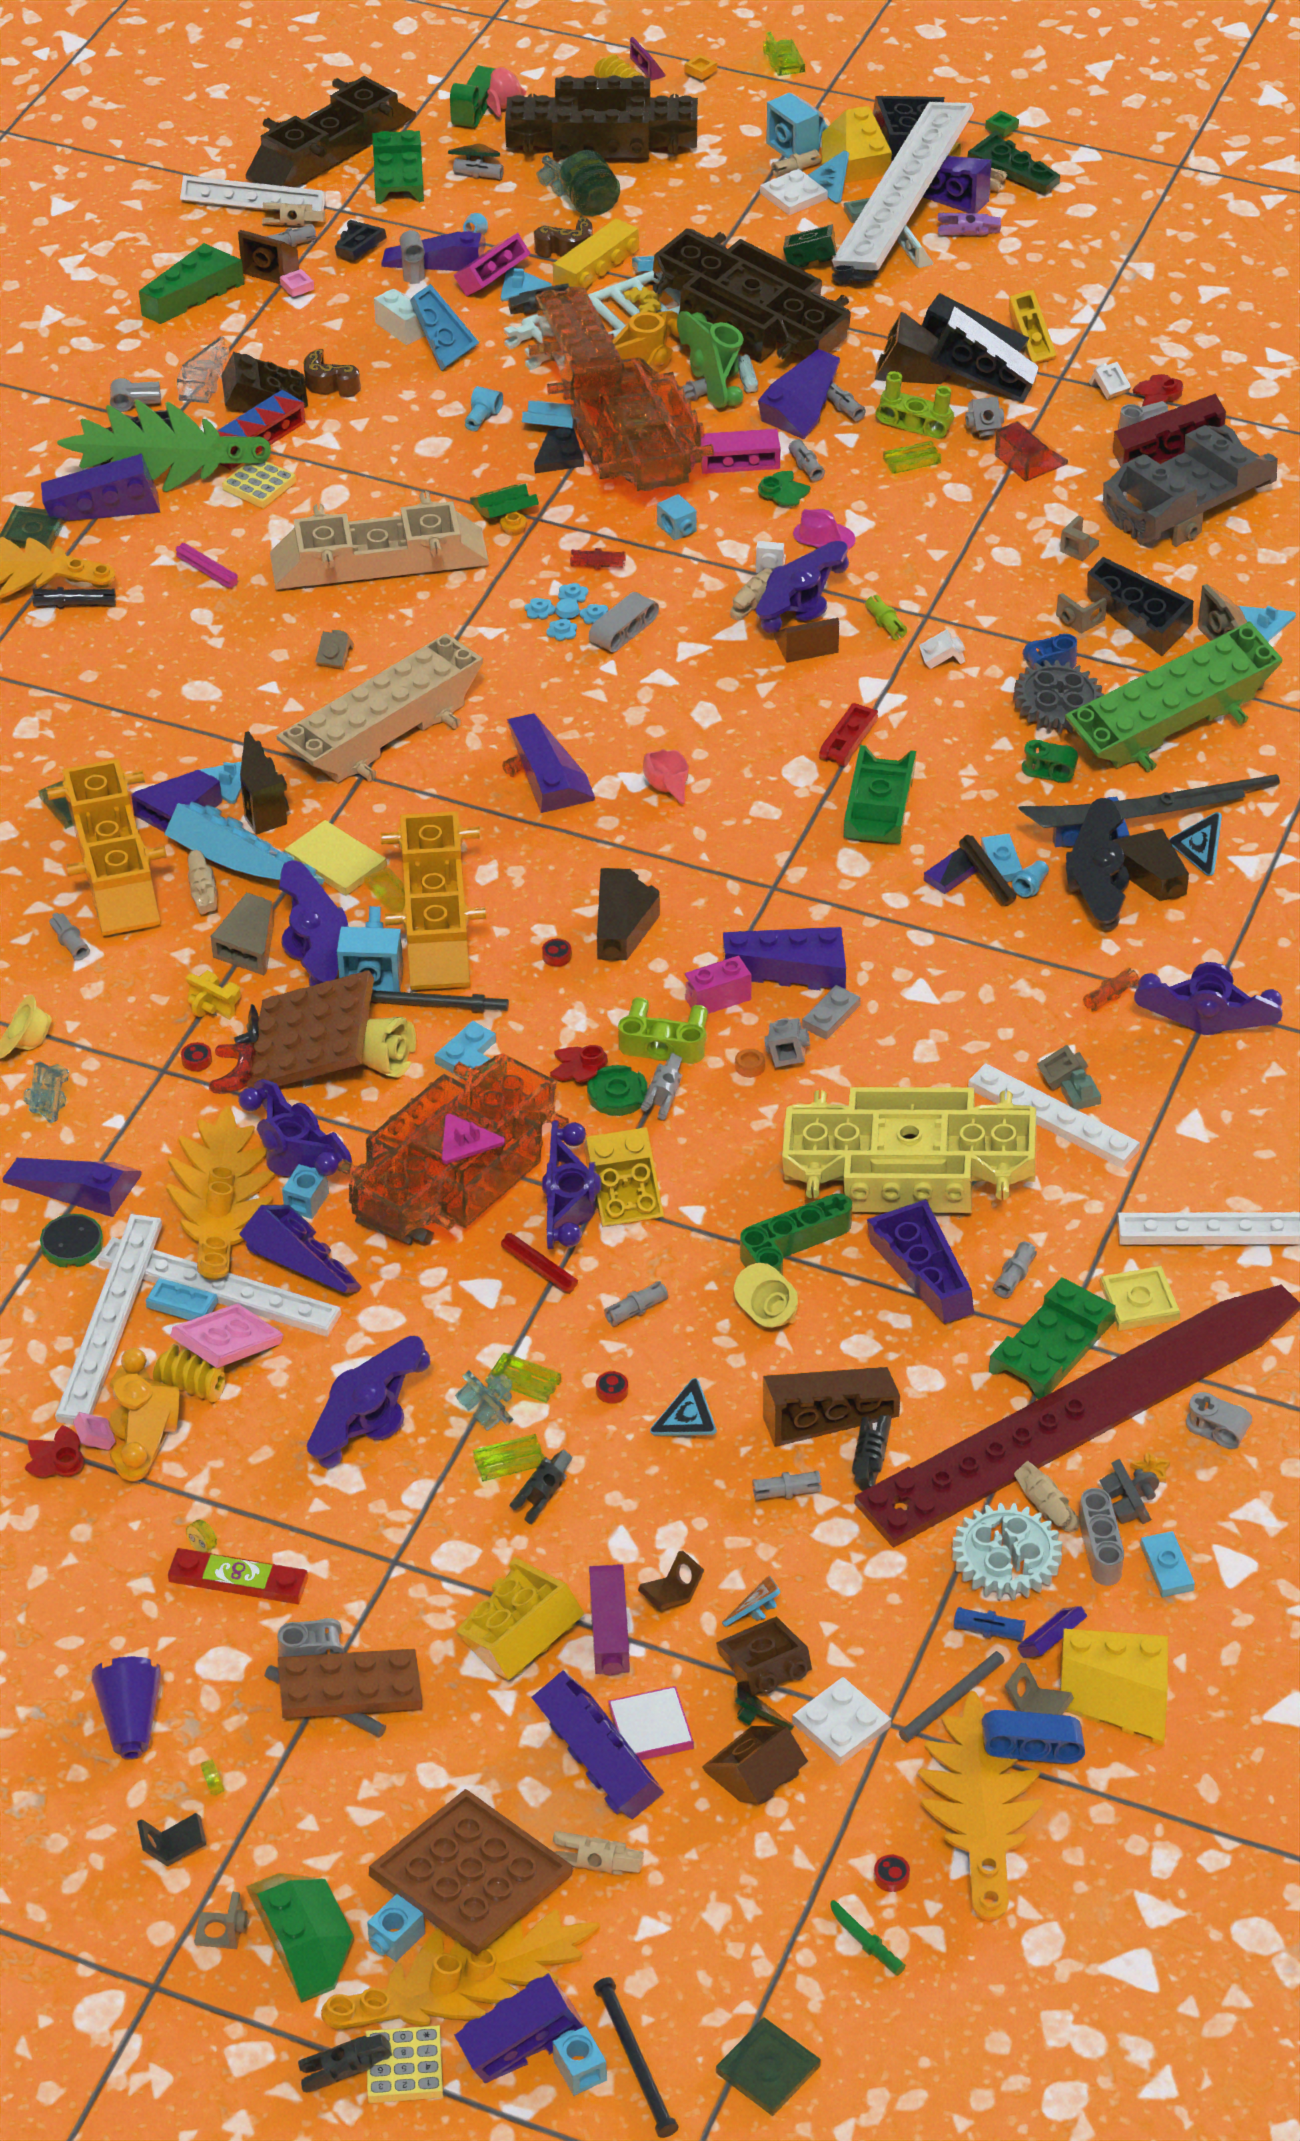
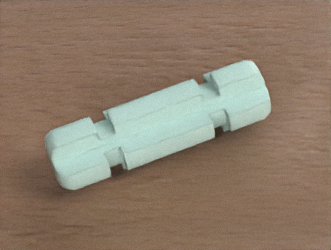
(747, 373)

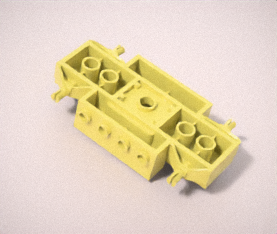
(910, 1146)

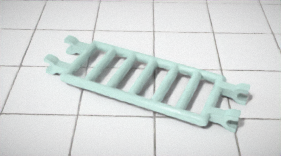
(615, 291)

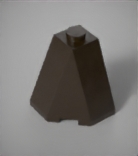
(910, 353)
(624, 913)

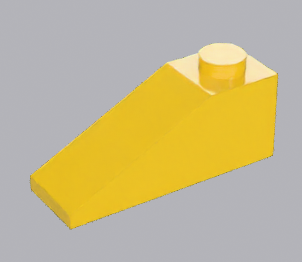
(1030, 322)

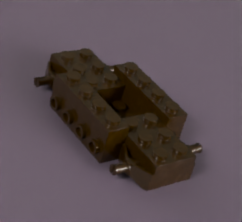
(602, 116)
(752, 293)

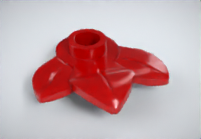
(1159, 388)
(579, 1062)
(56, 1456)

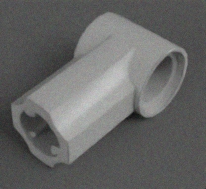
(412, 257)
(124, 393)
(1133, 413)

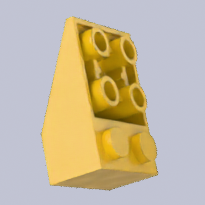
(627, 1177)

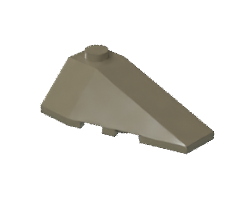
(1218, 614)

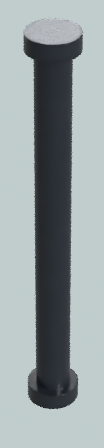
(665, 2125)

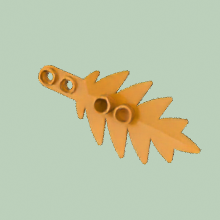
(39, 563)
(218, 1189)
(981, 1804)
(444, 1981)

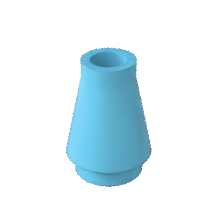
(479, 222)
(1028, 880)

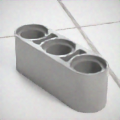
(623, 622)
(1101, 1536)

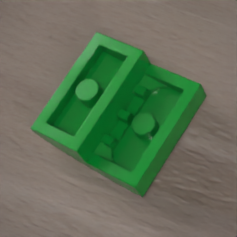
(504, 500)

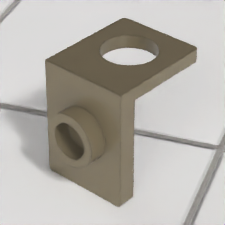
(1187, 530)
(1078, 616)
(1035, 1698)
(234, 1922)

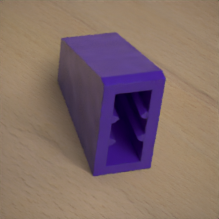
(159, 801)

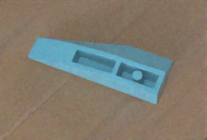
(227, 842)

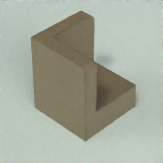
(1075, 542)

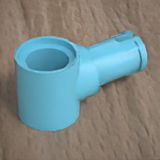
(483, 403)

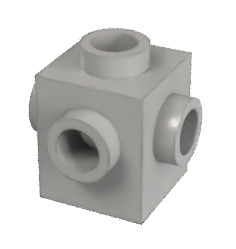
(990, 410)
(787, 1042)

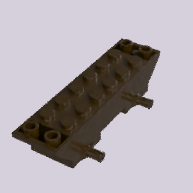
(307, 146)

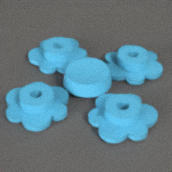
(565, 608)

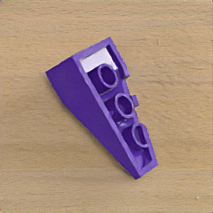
(443, 252)
(797, 396)
(550, 769)
(85, 1184)
(288, 1239)

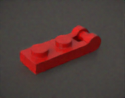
(848, 734)

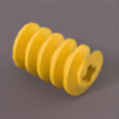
(613, 66)
(189, 1374)

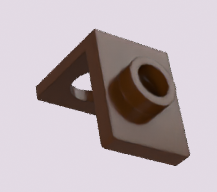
(672, 1589)

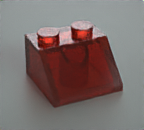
(1026, 451)

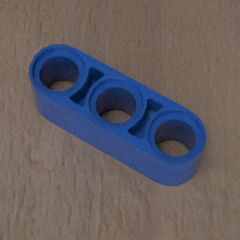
(1033, 1736)

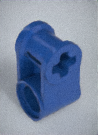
(1060, 648)

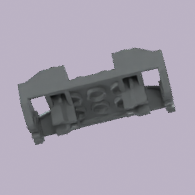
(1200, 478)

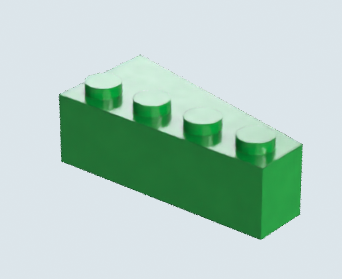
(190, 282)

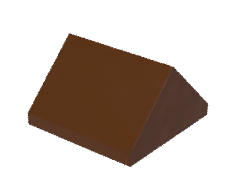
(809, 640)

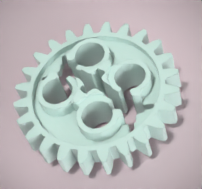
(990, 1561)

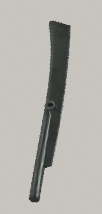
(1166, 802)

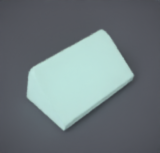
(914, 248)

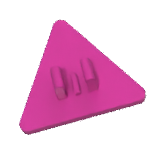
(466, 1139)

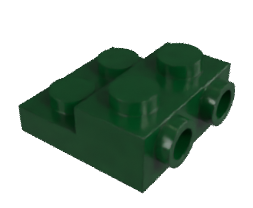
(810, 246)

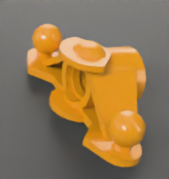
(646, 338)
(144, 1418)

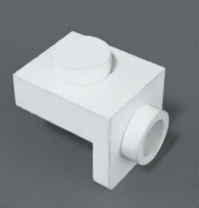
(769, 555)
(941, 648)

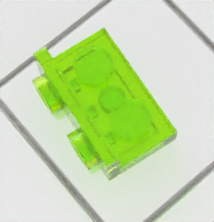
(783, 55)

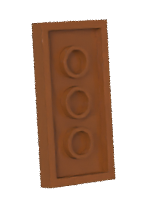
(349, 1683)

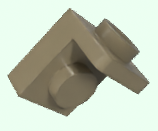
(1060, 1065)

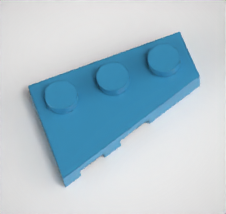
(442, 327)

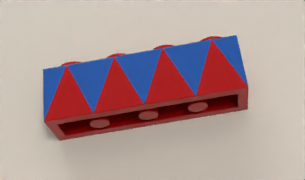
(268, 420)

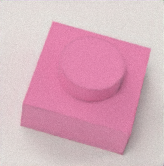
(297, 283)
(94, 1431)

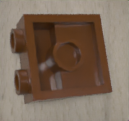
(765, 1656)

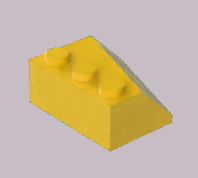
(863, 139)
(519, 1619)
(1117, 1679)

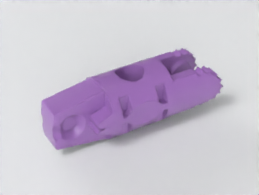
(968, 224)

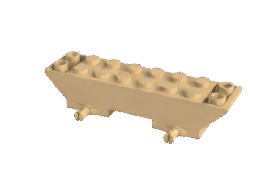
(340, 550)
(411, 693)

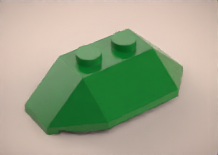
(304, 1930)

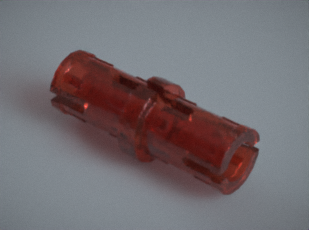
(598, 558)

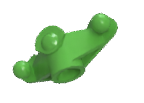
(712, 355)

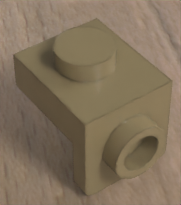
(333, 649)

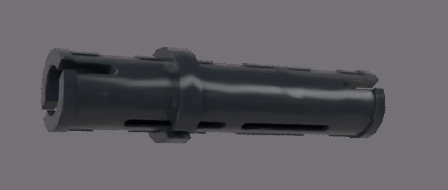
(63, 597)

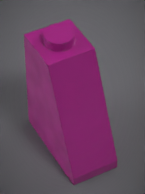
(609, 1619)

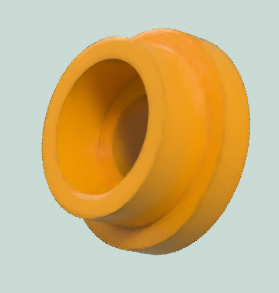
(513, 523)

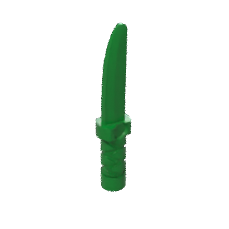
(870, 1943)

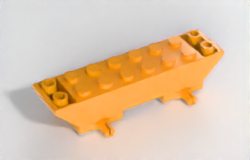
(110, 845)
(434, 898)

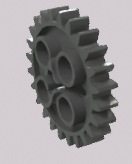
(1052, 692)

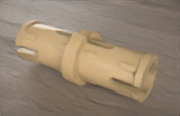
(796, 162)

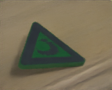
(475, 150)
(753, 1705)

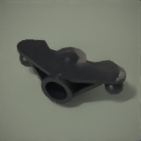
(1097, 864)

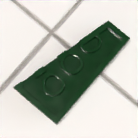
(1015, 163)

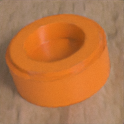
(750, 1063)

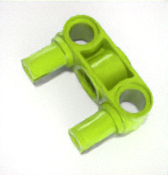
(915, 412)
(660, 1037)

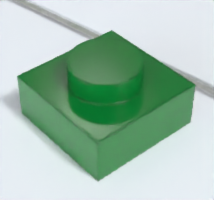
(1002, 122)

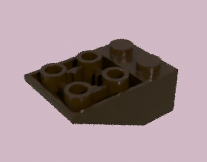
(252, 381)
(261, 788)

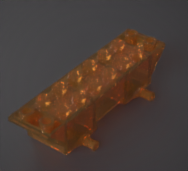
(579, 345)

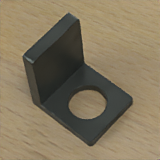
(173, 1842)

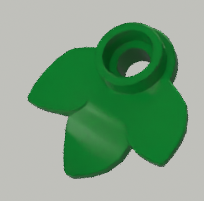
(783, 489)

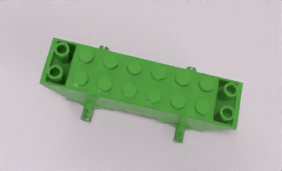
(1192, 687)

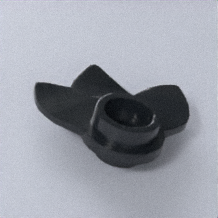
(846, 274)

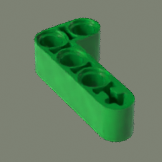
(469, 99)
(795, 1231)

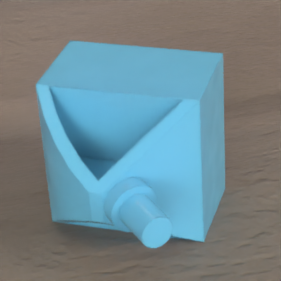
(793, 125)
(372, 950)

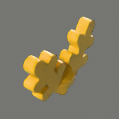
(648, 298)

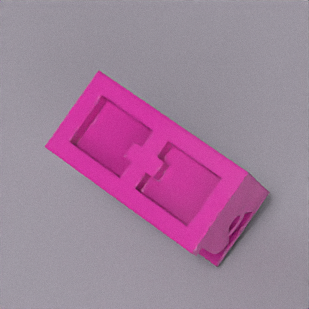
(719, 985)

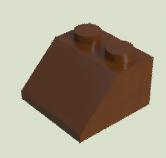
(266, 257)
(757, 1763)

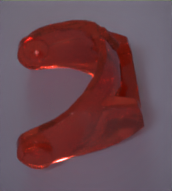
(240, 1074)

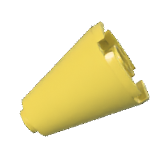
(388, 1045)

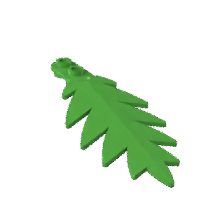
(183, 448)

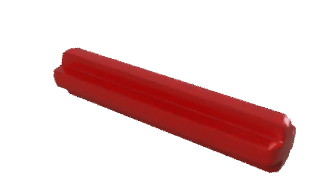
(539, 1263)

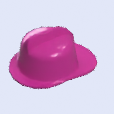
(820, 528)

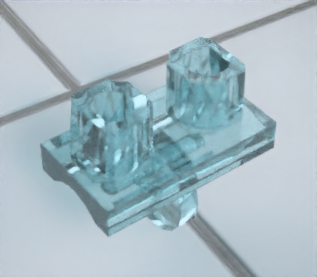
(549, 173)
(45, 1093)
(493, 1409)

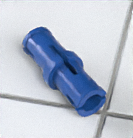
(989, 1624)

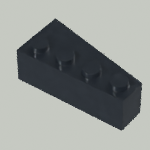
(941, 308)

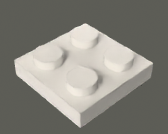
(793, 192)
(841, 1721)

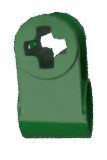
(1052, 761)

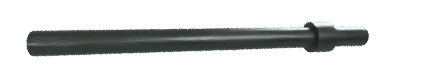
(476, 1003)

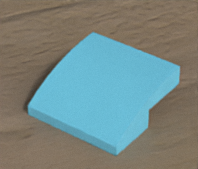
(548, 414)

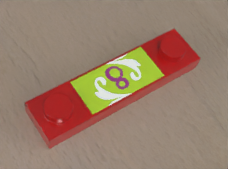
(238, 1576)

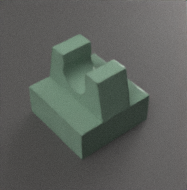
(1080, 1090)

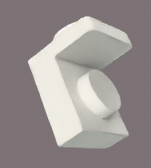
(1110, 380)

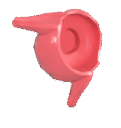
(502, 85)
(667, 772)

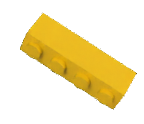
(596, 255)

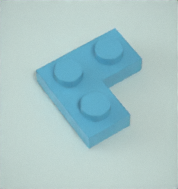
(466, 1047)

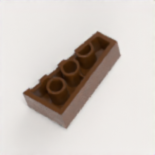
(826, 1402)

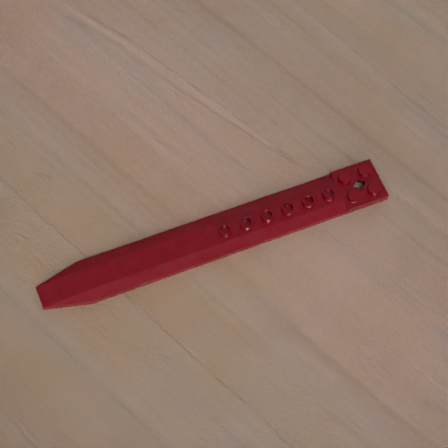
(1074, 1413)

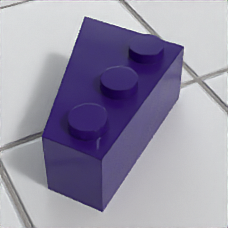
(518, 2029)

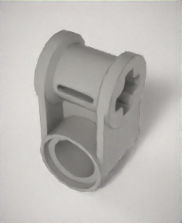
(1219, 1422)
(309, 1638)

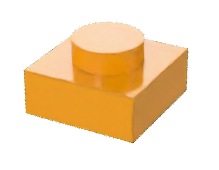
(700, 67)

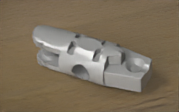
(663, 1086)

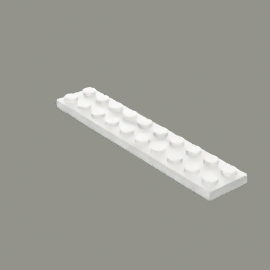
(903, 185)

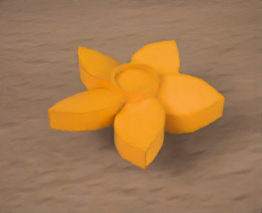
(1152, 1465)

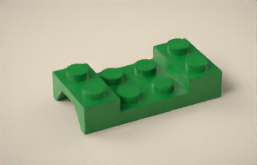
(397, 164)
(879, 797)
(1054, 1337)

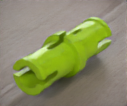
(886, 617)

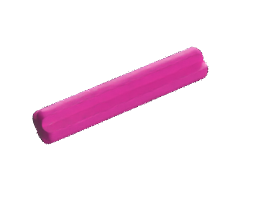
(206, 565)

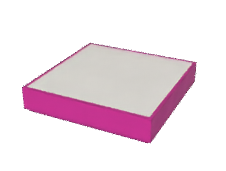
(652, 1722)

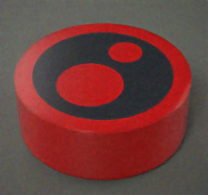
(556, 952)
(196, 1056)
(612, 1387)
(891, 1873)

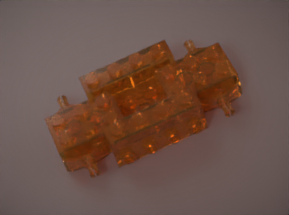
(643, 431)
(404, 1173)

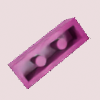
(492, 264)
(742, 451)

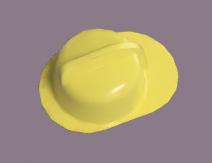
(27, 1027)
(766, 1295)

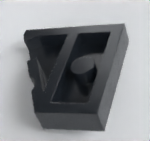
(358, 239)
(559, 451)

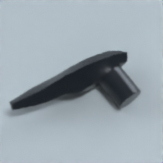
(252, 1028)

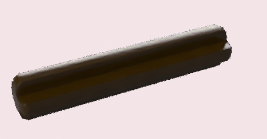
(987, 870)

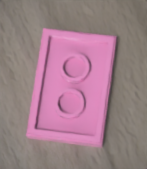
(226, 1335)

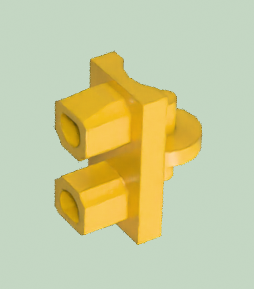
(208, 997)

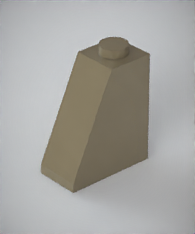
(246, 934)

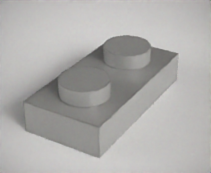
(831, 1012)

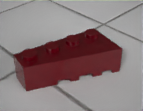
(1164, 434)

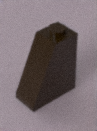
(1154, 864)

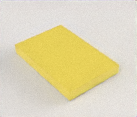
(336, 857)

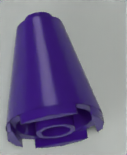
(128, 1702)

